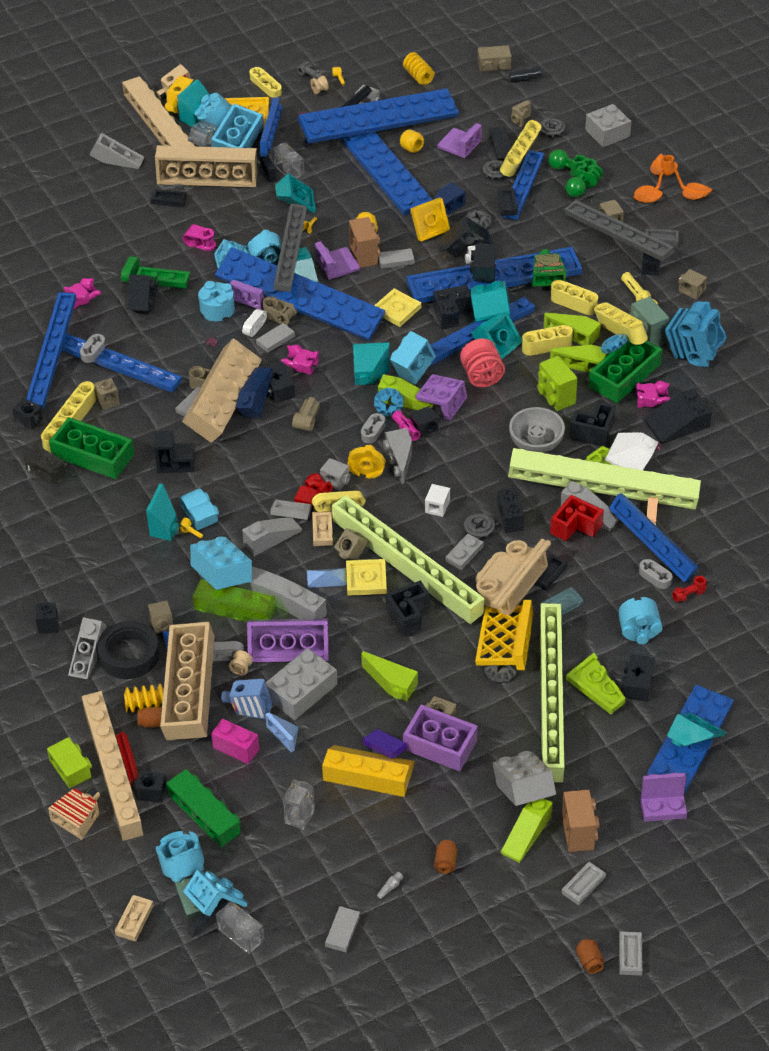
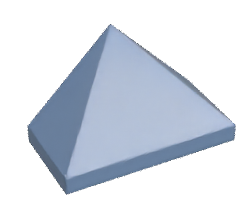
(326, 577)
(283, 730)

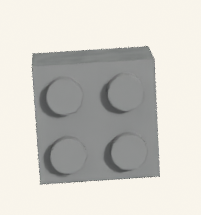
(608, 125)

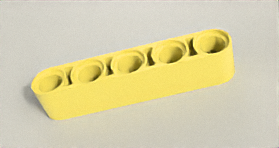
(520, 148)
(621, 323)
(75, 407)

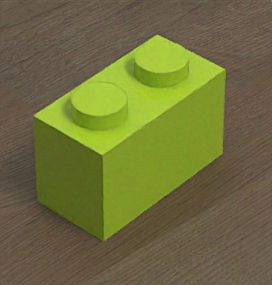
(69, 762)

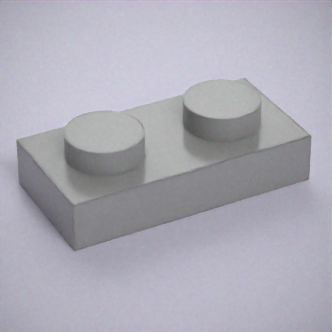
(464, 552)

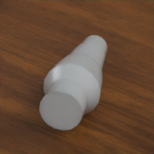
(390, 884)

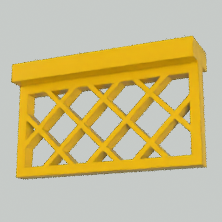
(520, 635)

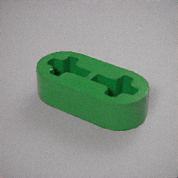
(131, 267)

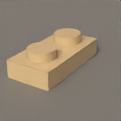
(322, 528)
(134, 918)

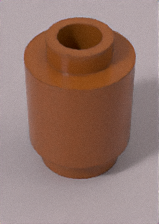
(150, 717)
(445, 857)
(590, 956)

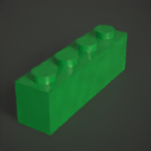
(203, 807)

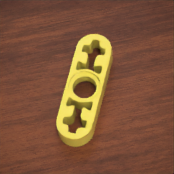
(271, 88)
(323, 501)

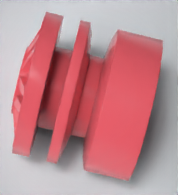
(482, 363)

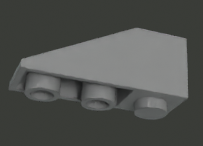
(399, 446)
(86, 648)

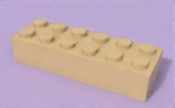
(206, 166)
(220, 390)
(187, 681)

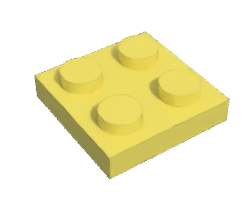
(398, 307)
(366, 577)

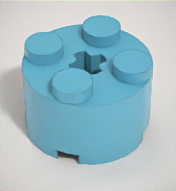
(213, 109)
(266, 246)
(216, 301)
(640, 619)
(180, 855)

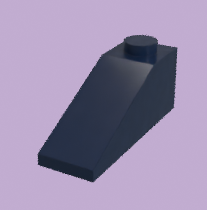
(452, 197)
(253, 393)

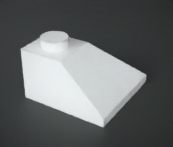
(631, 450)

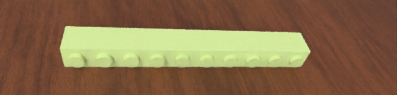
(604, 478)
(409, 560)
(552, 690)

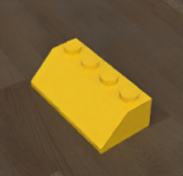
(367, 770)

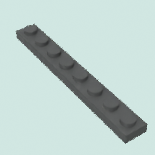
(619, 230)
(290, 248)

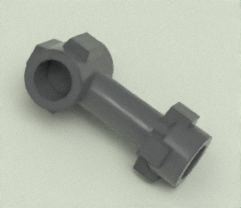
(306, 68)

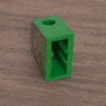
(547, 269)

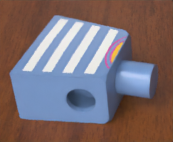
(249, 698)

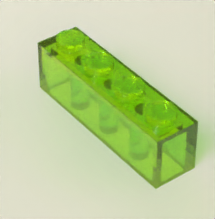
(233, 602)

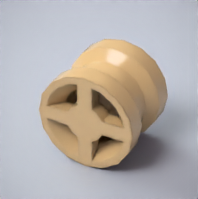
(319, 84)
(240, 663)

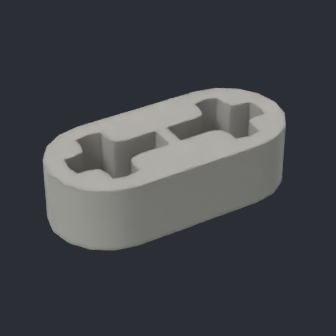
(90, 351)
(376, 429)
(655, 574)
(225, 650)

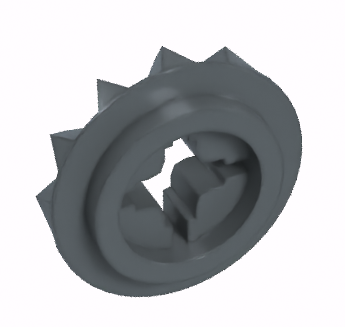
(556, 127)
(493, 165)
(484, 216)
(477, 520)
(503, 675)

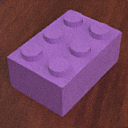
(440, 737)

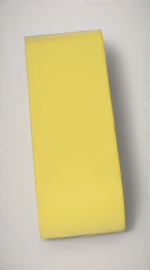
(574, 297)
(544, 339)

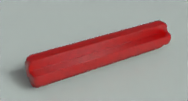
(127, 757)

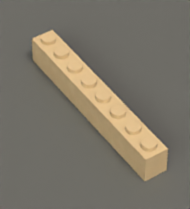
(154, 113)
(112, 766)

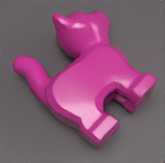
(82, 291)
(302, 359)
(648, 394)

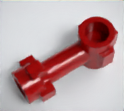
(315, 481)
(698, 587)

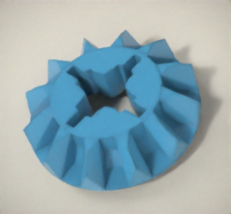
(613, 343)
(383, 395)

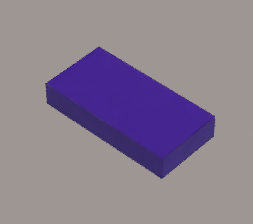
(384, 743)

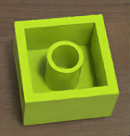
(557, 383)

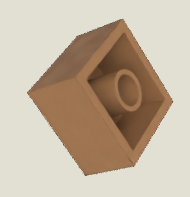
(364, 241)
(579, 820)

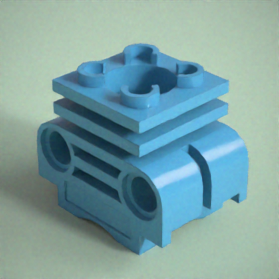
(696, 333)

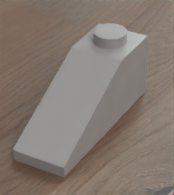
(112, 152)
(585, 494)
(268, 533)

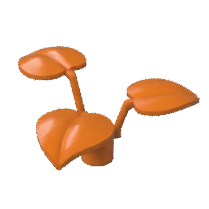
(665, 165)

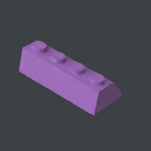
(287, 638)

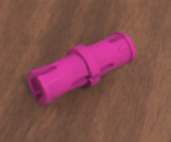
(403, 422)

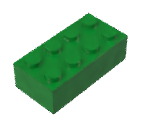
(623, 369)
(92, 447)

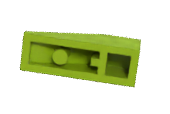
(584, 329)
(579, 357)
(407, 391)
(392, 677)
(527, 828)

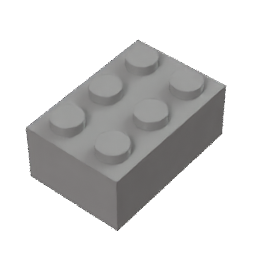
(301, 683)
(524, 778)

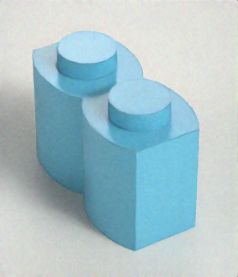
(199, 508)

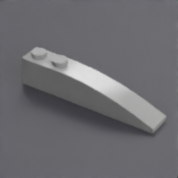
(287, 595)

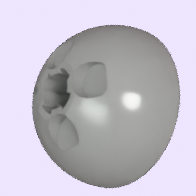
(536, 429)

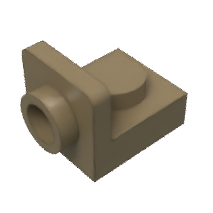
(521, 112)

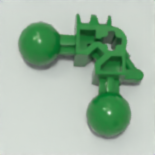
(584, 170)

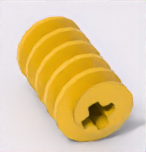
(418, 68)
(143, 698)

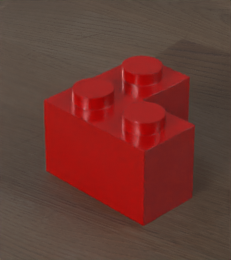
(576, 515)

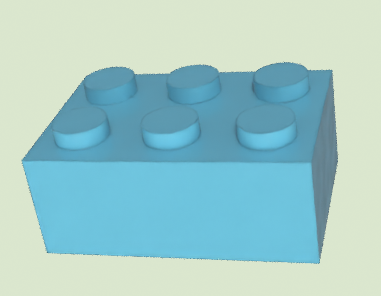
(238, 128)
(221, 563)

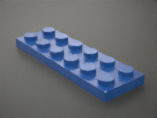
(687, 759)

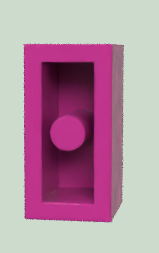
(235, 741)

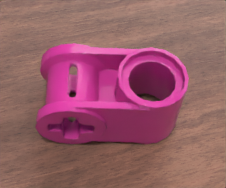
(199, 238)

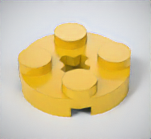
(358, 461)

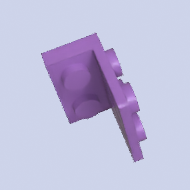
(461, 142)
(335, 262)
(247, 294)
(445, 392)
(663, 797)

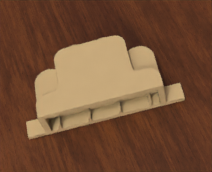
(511, 574)

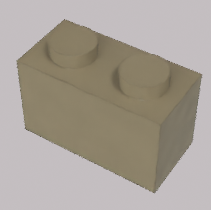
(494, 58)

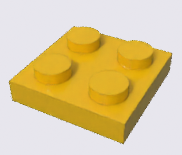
(430, 219)

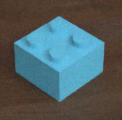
(412, 357)

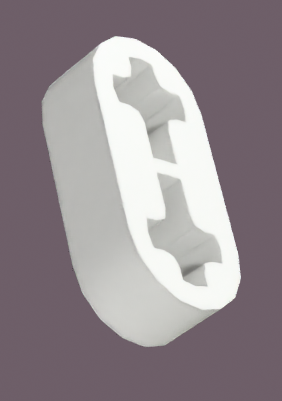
(254, 322)

